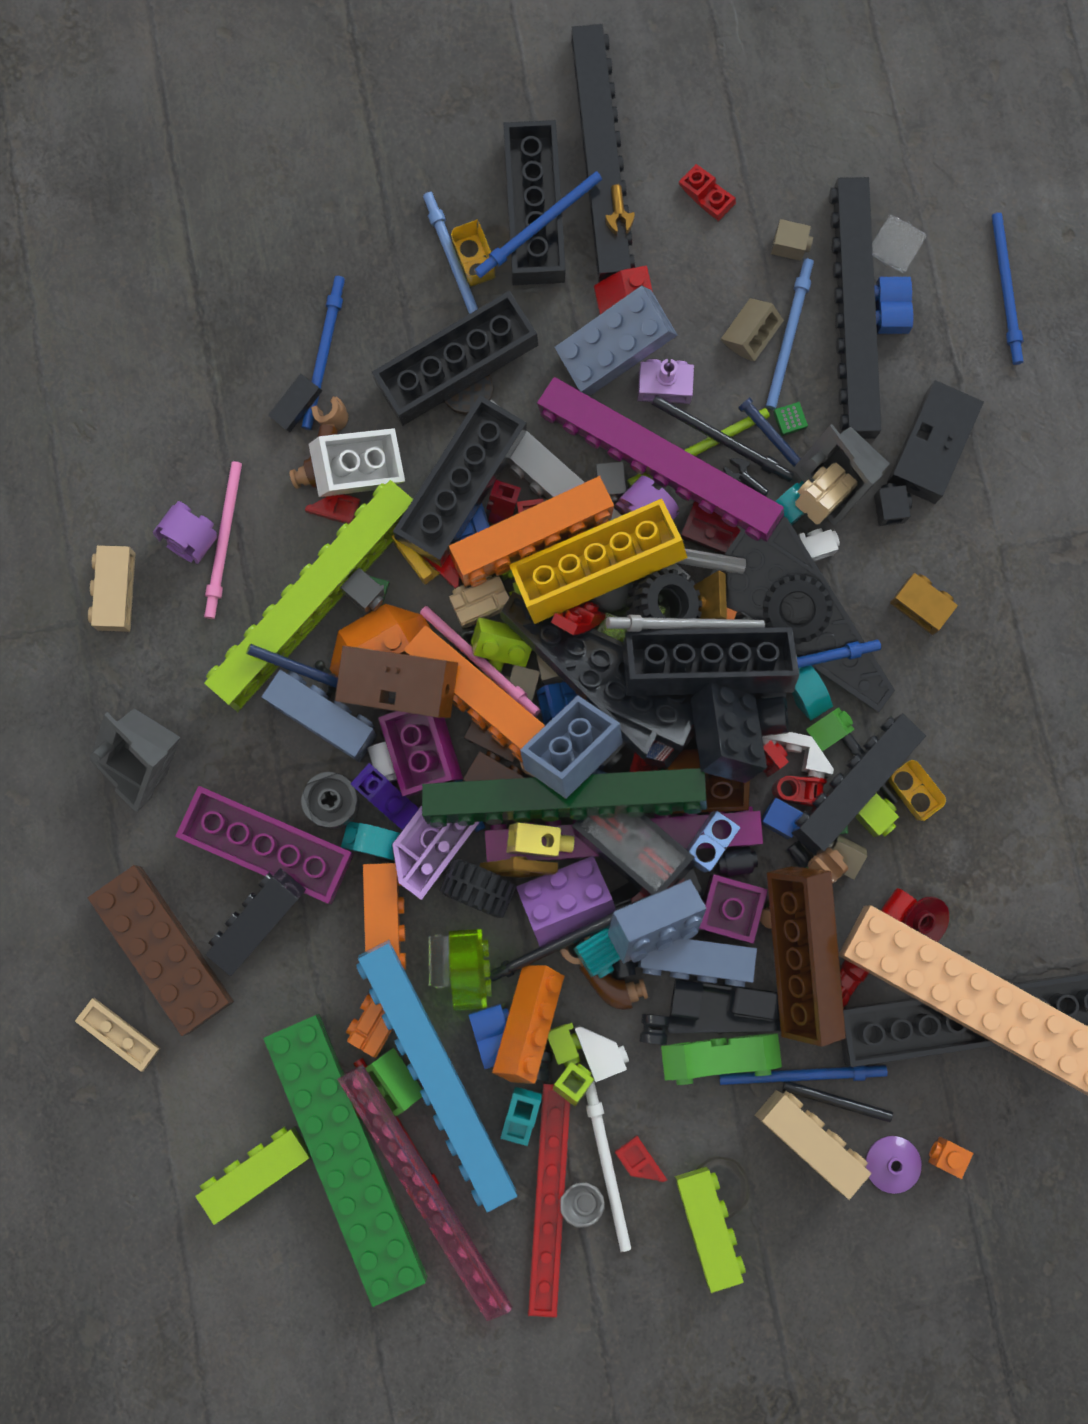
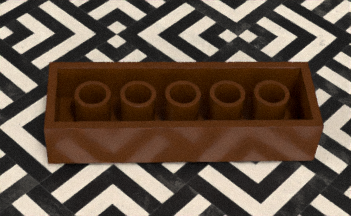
(160, 950)
(806, 955)

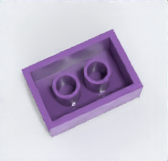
(566, 900)

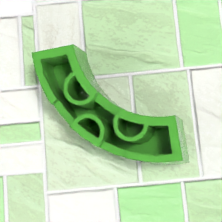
(717, 1057)

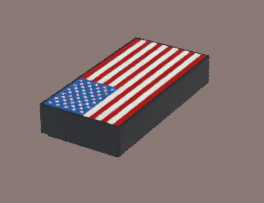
(663, 755)

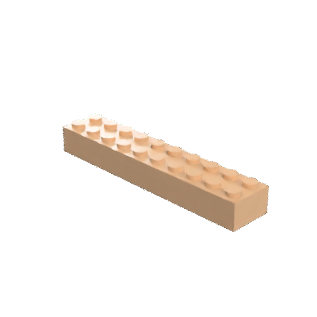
(970, 995)

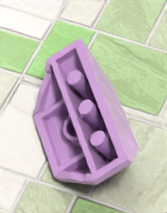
(425, 851)

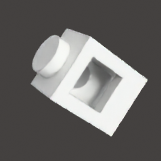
(820, 543)

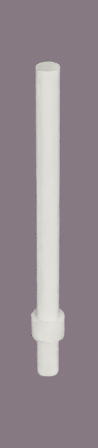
(595, 1111)

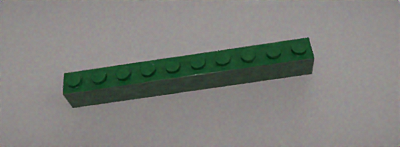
(532, 799)

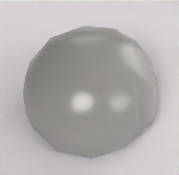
(582, 1205)

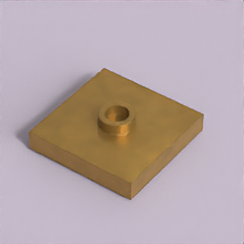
(713, 596)
(520, 867)

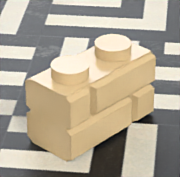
(825, 493)
(479, 601)

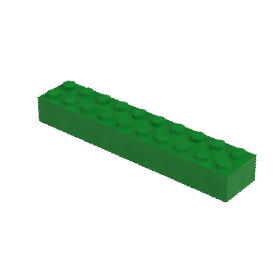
(346, 1161)

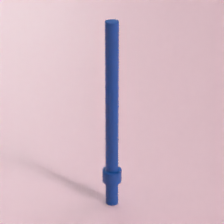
(499, 255)
(334, 304)
(1014, 335)
(851, 650)
(857, 1073)

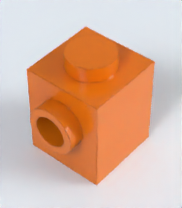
(950, 1157)

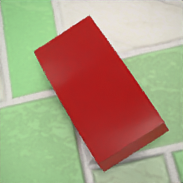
(706, 193)
(579, 618)

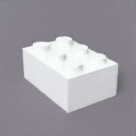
(355, 461)

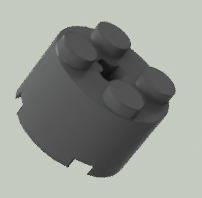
(316, 794)

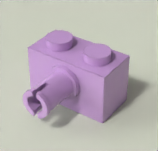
(667, 380)

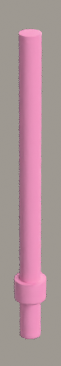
(214, 590)
(516, 693)

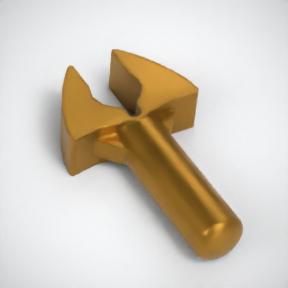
(619, 211)

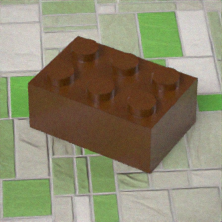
(721, 792)

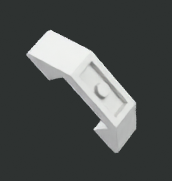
(814, 760)

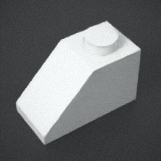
(601, 1054)

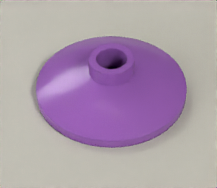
(883, 1154)

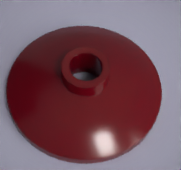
(928, 917)

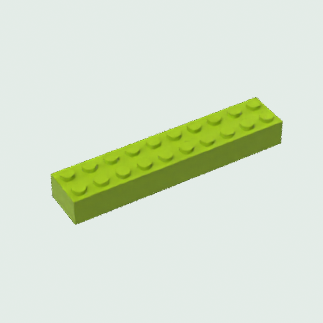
(310, 597)

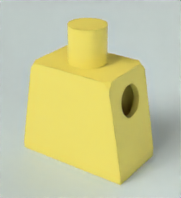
(527, 838)

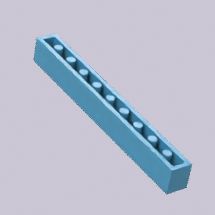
(437, 1075)

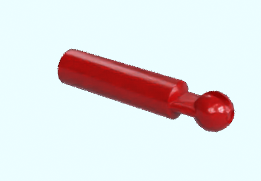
(852, 975)

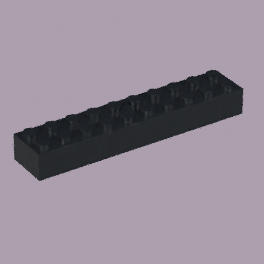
(915, 1030)

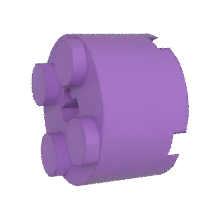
(642, 494)
(186, 533)

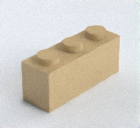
(112, 588)

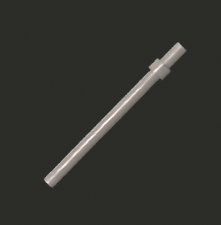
(636, 623)

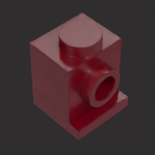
(502, 501)

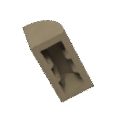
(752, 329)

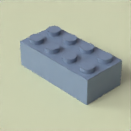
(616, 340)
(319, 715)
(703, 959)

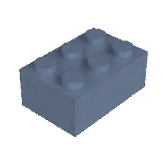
(571, 746)
(656, 922)

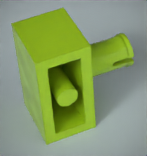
(499, 644)

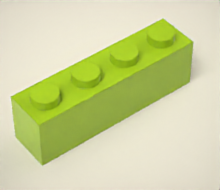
(254, 1175)
(709, 1229)

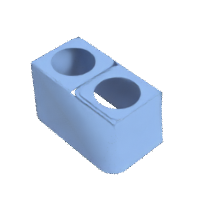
(710, 838)

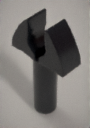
(743, 475)

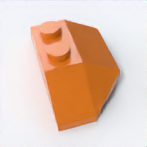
(382, 630)

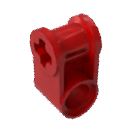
(803, 789)

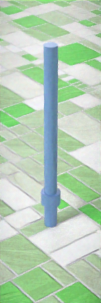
(438, 221)
(801, 287)

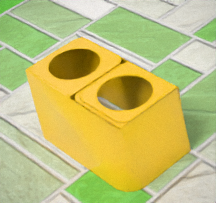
(469, 232)
(929, 788)

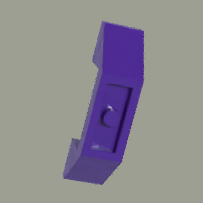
(384, 796)

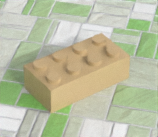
(816, 1147)

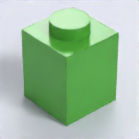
(831, 728)

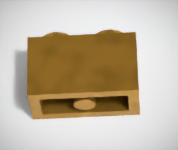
(924, 603)

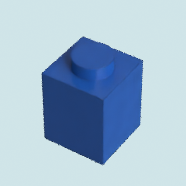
(780, 818)

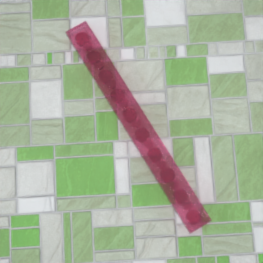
(425, 1193)

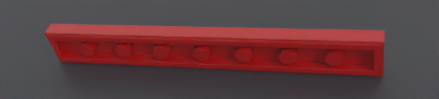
(548, 1216)

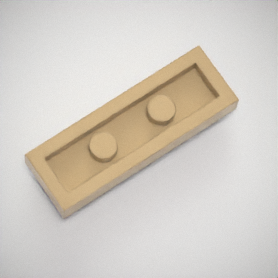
(117, 1034)

